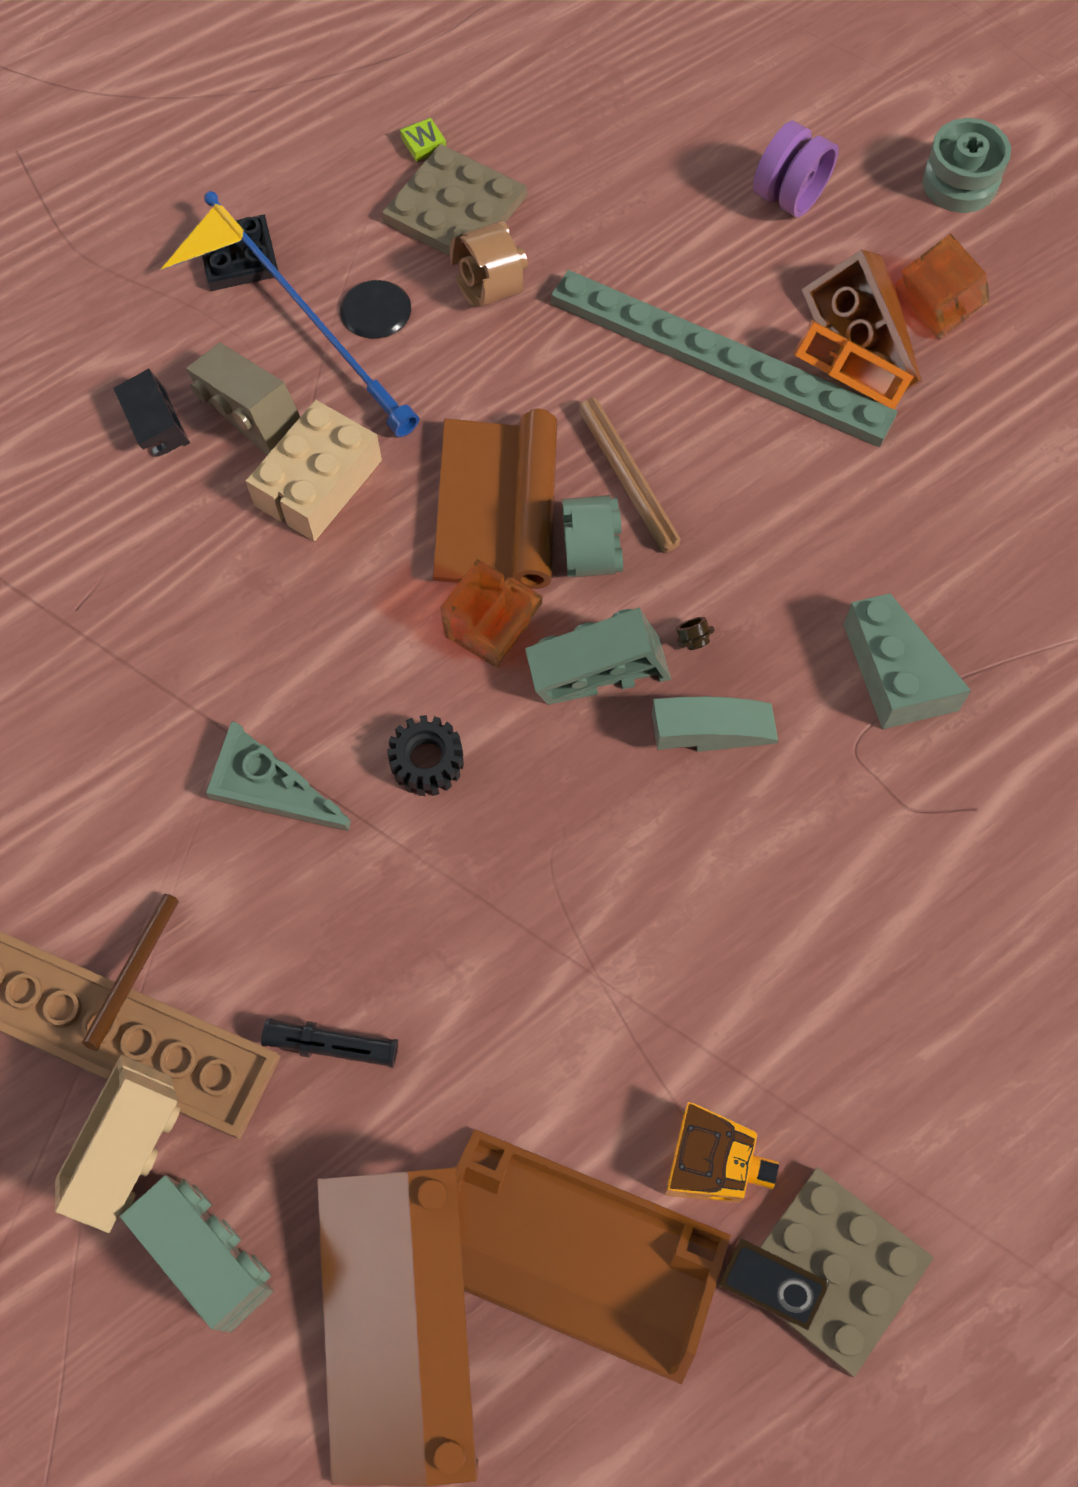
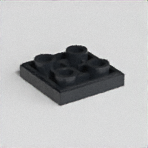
(236, 262)

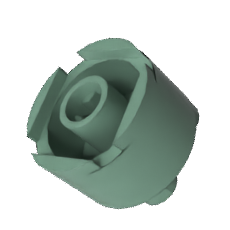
(590, 536)

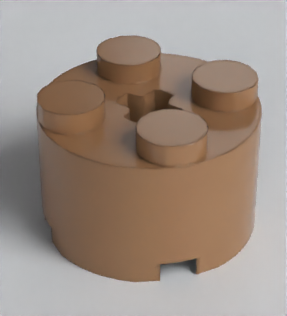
(488, 264)

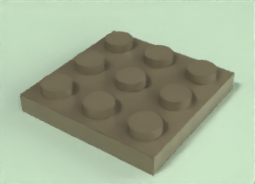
(451, 198)
(861, 1256)

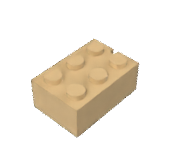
(314, 470)
(116, 1145)

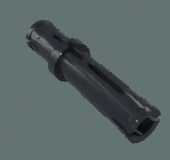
(328, 1042)

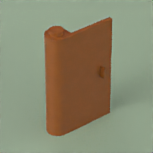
(497, 498)

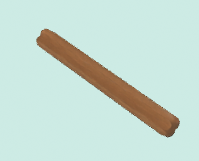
(629, 475)

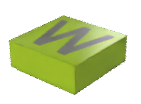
(422, 138)

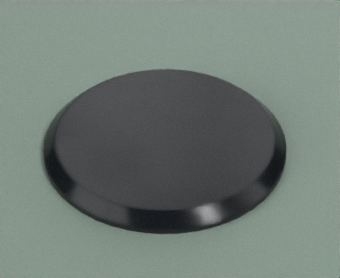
(375, 309)

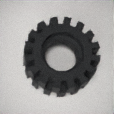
(422, 733)

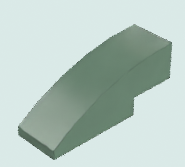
(712, 723)

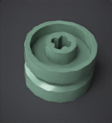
(966, 165)

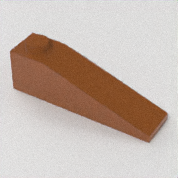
(864, 307)

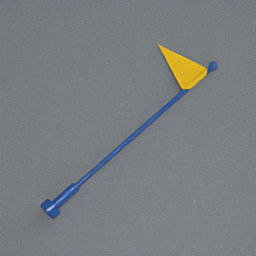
(220, 230)

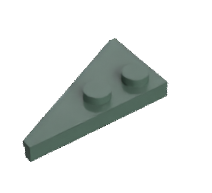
(257, 780)

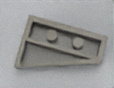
(244, 395)

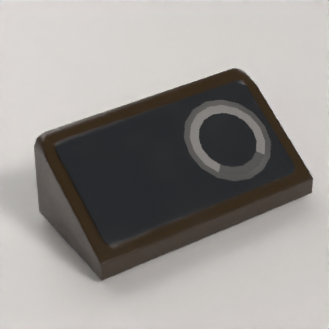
(774, 1284)

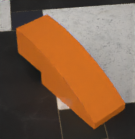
(853, 364)

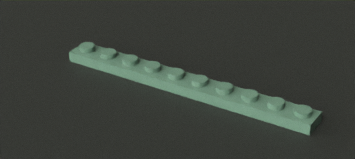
(724, 358)

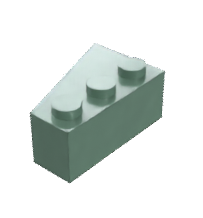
(597, 656)
(900, 664)

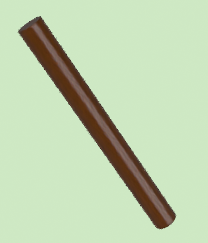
(130, 973)

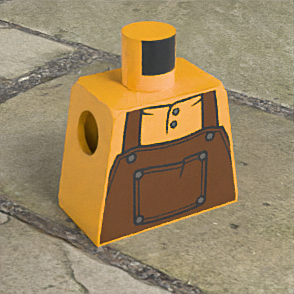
(716, 1159)

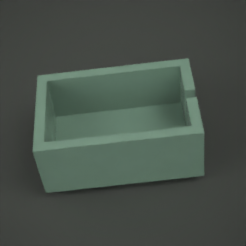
(199, 1253)

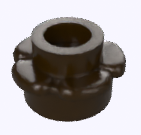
(694, 633)

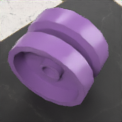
(795, 168)

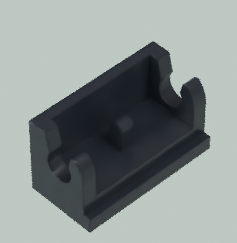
(151, 413)

